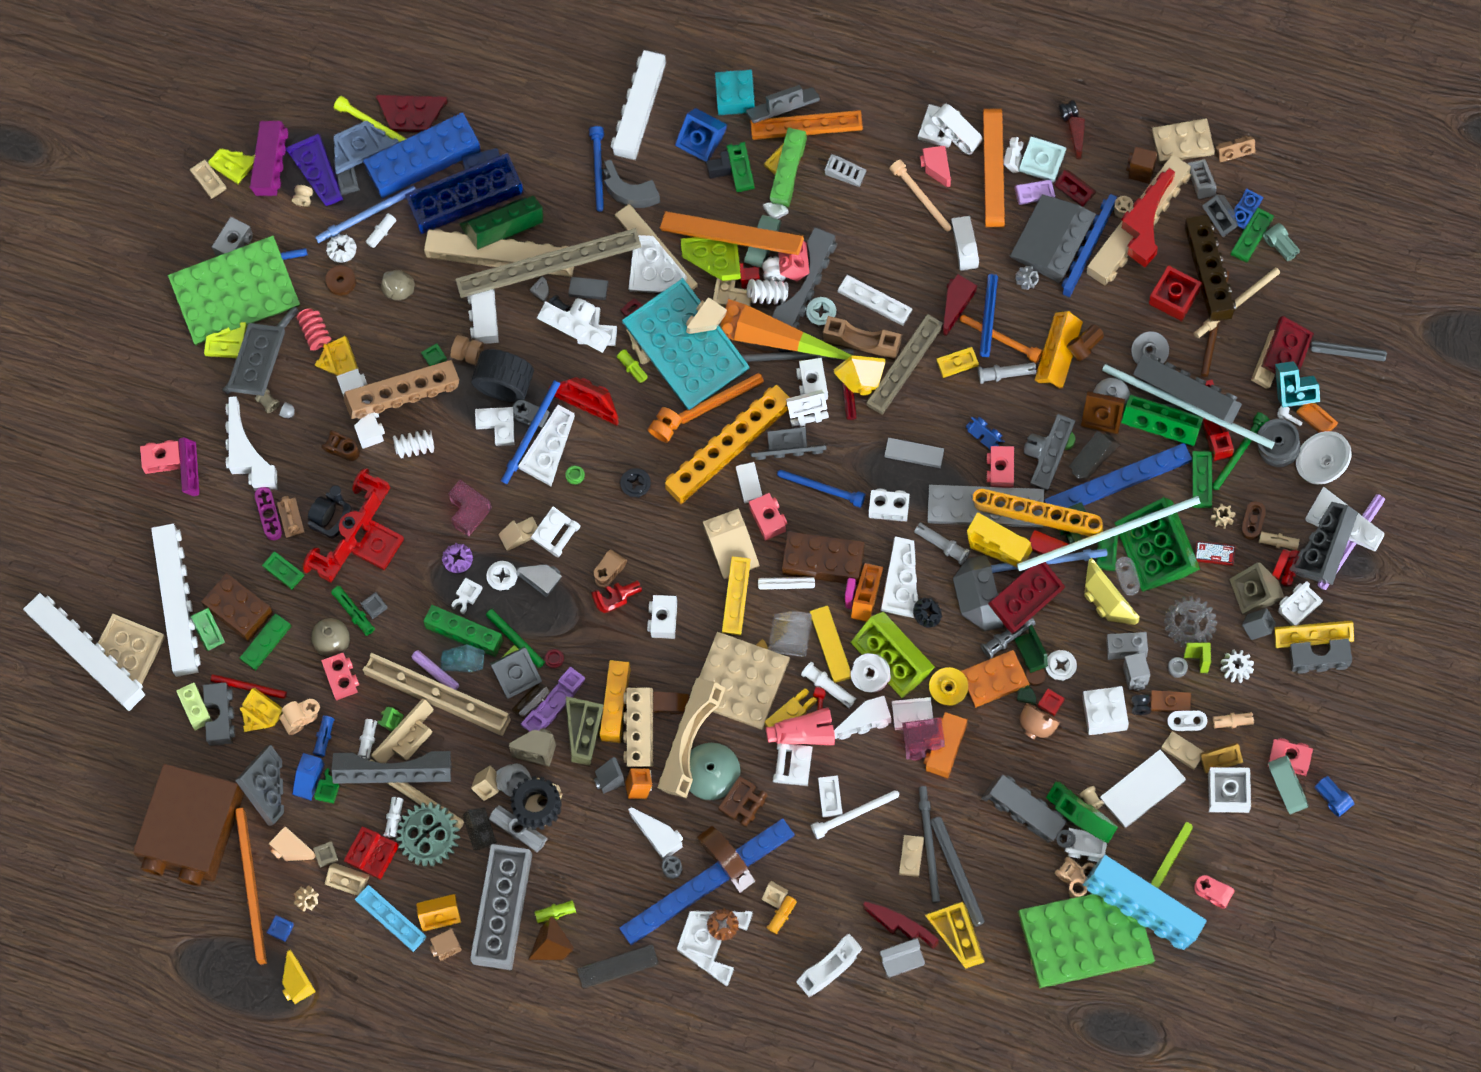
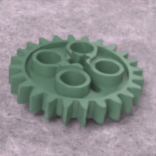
(418, 820)

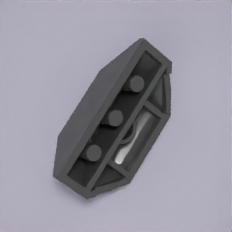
(974, 591)

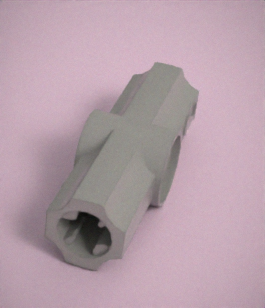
(508, 821)

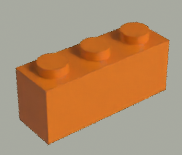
(942, 760)

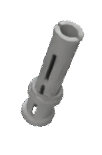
(997, 372)
(949, 547)

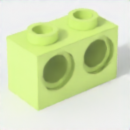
(194, 706)

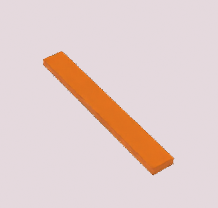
(732, 233)
(251, 886)

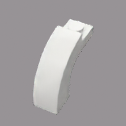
(830, 967)

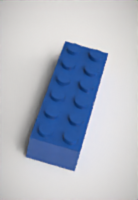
(422, 155)

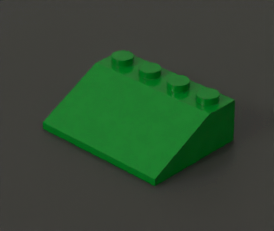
(1158, 547)

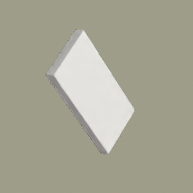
(1142, 788)

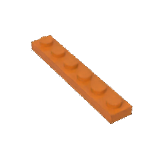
(810, 123)

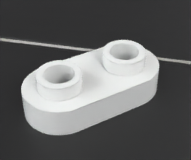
(1187, 720)

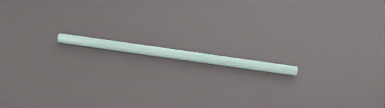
(1183, 404)
(1108, 533)

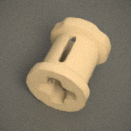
(1091, 798)

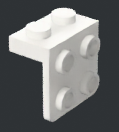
(1086, 845)

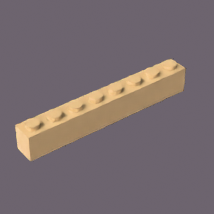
(459, 248)
(1115, 250)

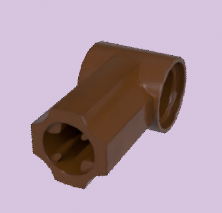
(1082, 345)

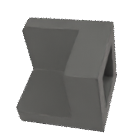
(1259, 624)

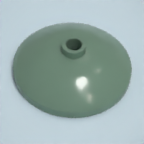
(717, 782)

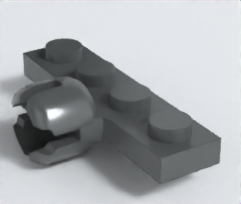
(1048, 451)

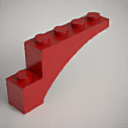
(1140, 220)

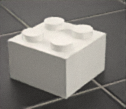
(1105, 710)
(1229, 790)

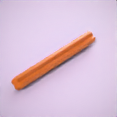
(721, 398)

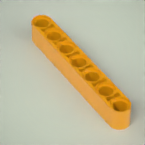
(1030, 506)

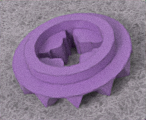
(461, 565)

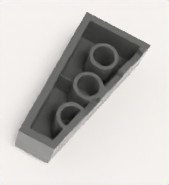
(1326, 545)

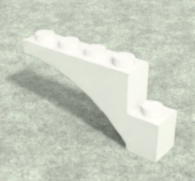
(242, 456)

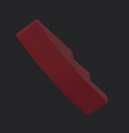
(894, 921)

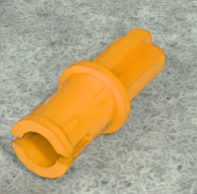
(781, 915)

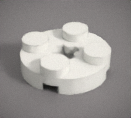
(860, 669)

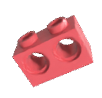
(794, 266)
(336, 677)

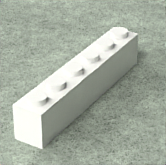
(639, 105)

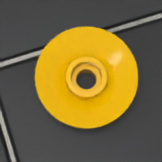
(948, 677)

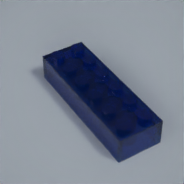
(464, 193)

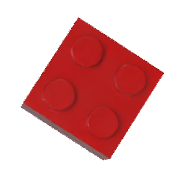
(1175, 293)

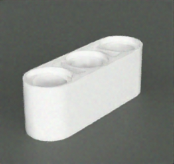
(957, 129)

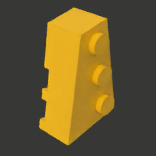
(957, 931)

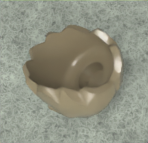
(397, 285)

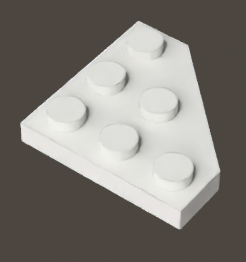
(653, 268)

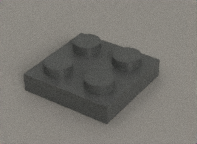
(515, 672)

